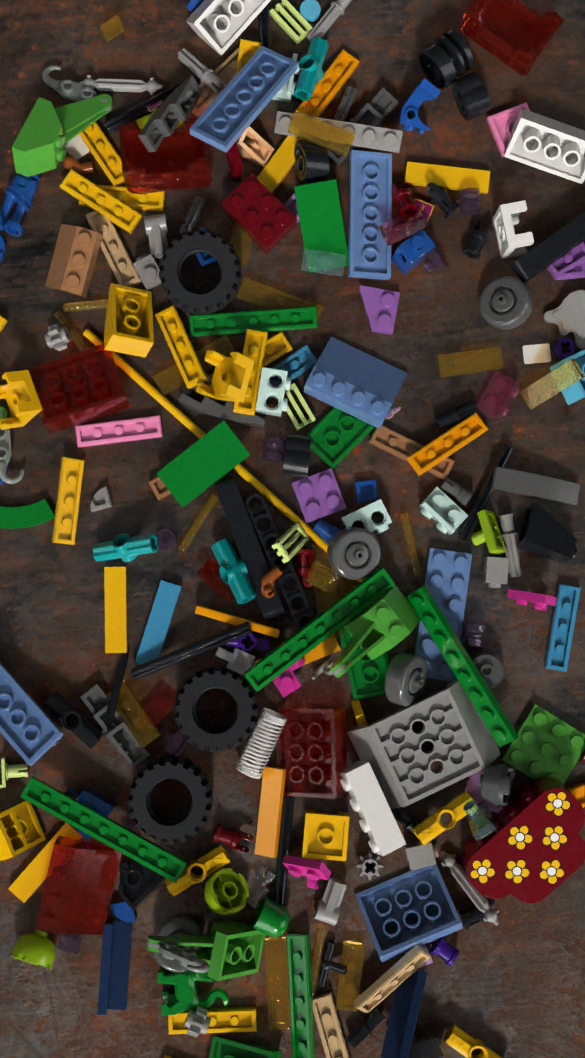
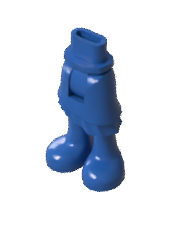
(22, 192)

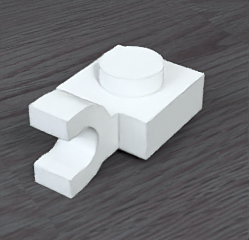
(238, 660)

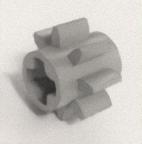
(57, 337)
(368, 871)
(197, 1021)

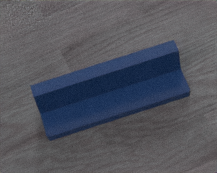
(115, 966)
(404, 1016)

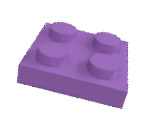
(318, 495)

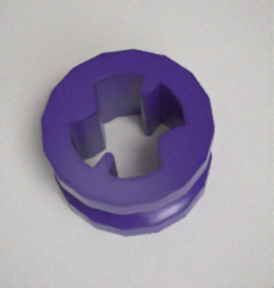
(557, 349)

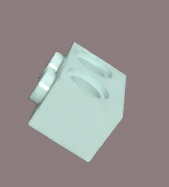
(267, 391)
(364, 516)

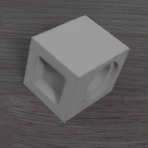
(495, 571)
(420, 855)

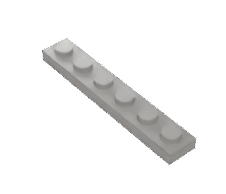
(365, 135)

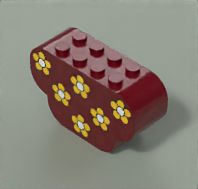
(532, 844)

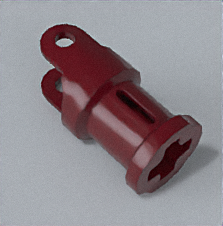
(403, 198)
(306, 559)
(231, 838)

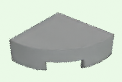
(101, 500)

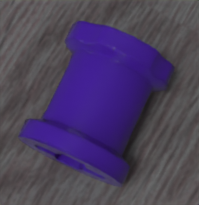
(444, 951)

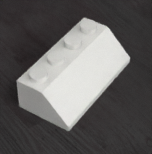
(224, 20)
(548, 145)
(372, 808)

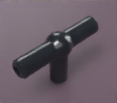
(327, 964)

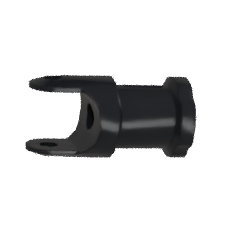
(438, 196)
(477, 241)
(474, 916)

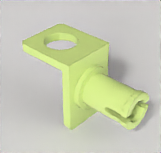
(12, 771)

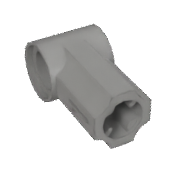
(157, 232)
(329, 906)

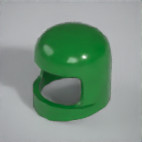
(271, 918)

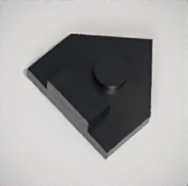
(137, 883)

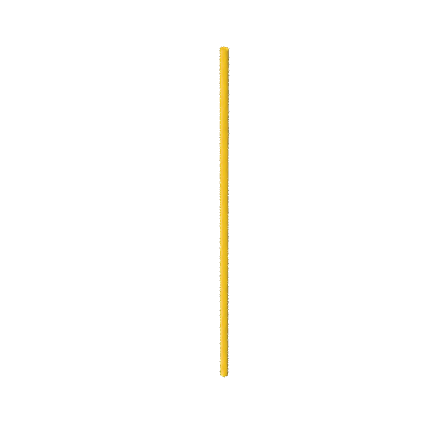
(200, 433)

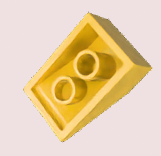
(129, 321)

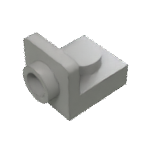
(147, 271)

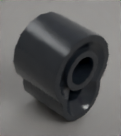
(471, 96)
(311, 161)
(297, 456)

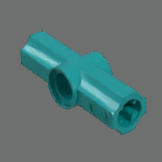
(311, 69)
(125, 547)
(233, 571)

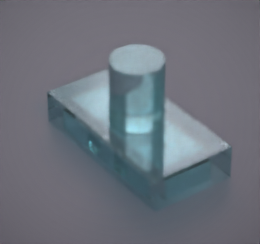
(323, 262)
(479, 819)

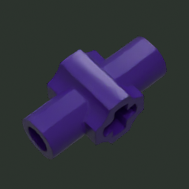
(260, 643)

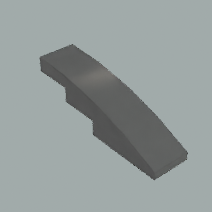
(170, 113)
(372, 115)
(214, 410)
(535, 485)
(115, 728)

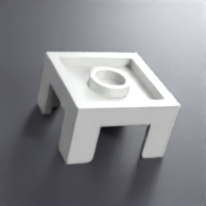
(504, 221)

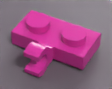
(540, 600)
(287, 681)
(306, 867)

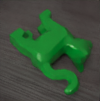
(186, 992)

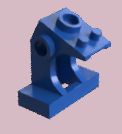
(422, 92)

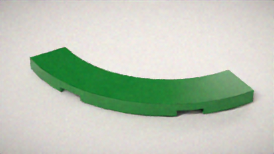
(26, 516)

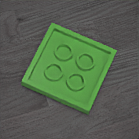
(545, 746)

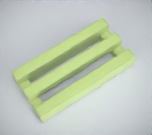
(280, 8)
(304, 422)
(282, 549)

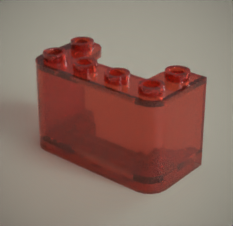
(511, 31)
(176, 165)

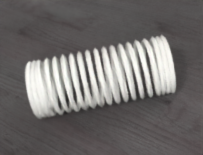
(271, 717)

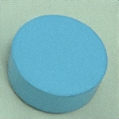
(310, 10)

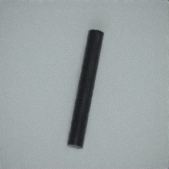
(117, 685)

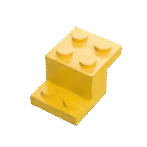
(19, 830)

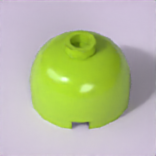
(226, 892)
(35, 949)

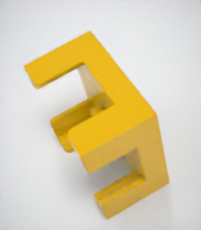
(229, 377)
(20, 399)
(325, 835)

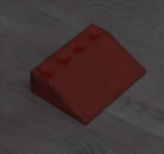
(78, 388)
(313, 751)
(78, 887)

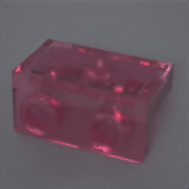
(401, 228)
(497, 396)

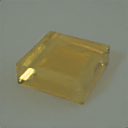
(111, 28)

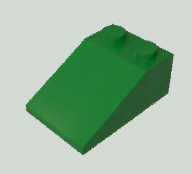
(232, 1048)

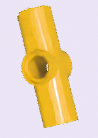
(432, 826)
(209, 863)
(465, 1043)

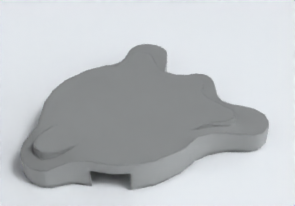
(570, 317)

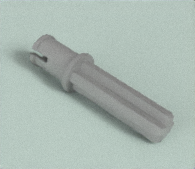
(337, 8)
(206, 75)
(509, 539)

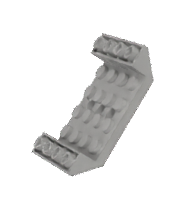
(395, 750)

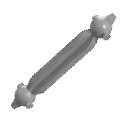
(122, 85)
(477, 898)

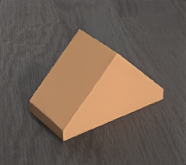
(254, 147)

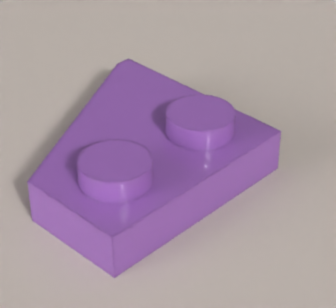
(570, 265)
(380, 308)

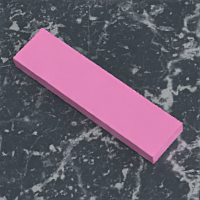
(119, 431)

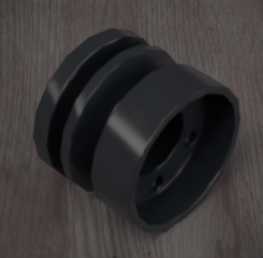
(446, 59)

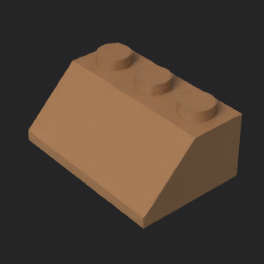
(74, 260)

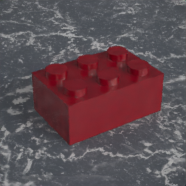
(259, 213)

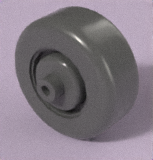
(506, 302)
(354, 553)
(405, 679)
(173, 927)

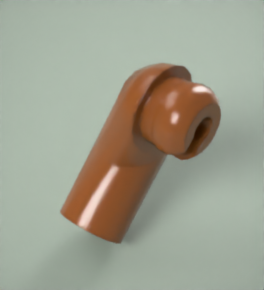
(71, 163)
(268, 582)

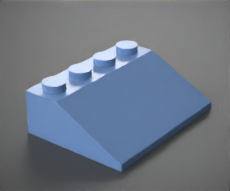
(354, 382)
(408, 911)

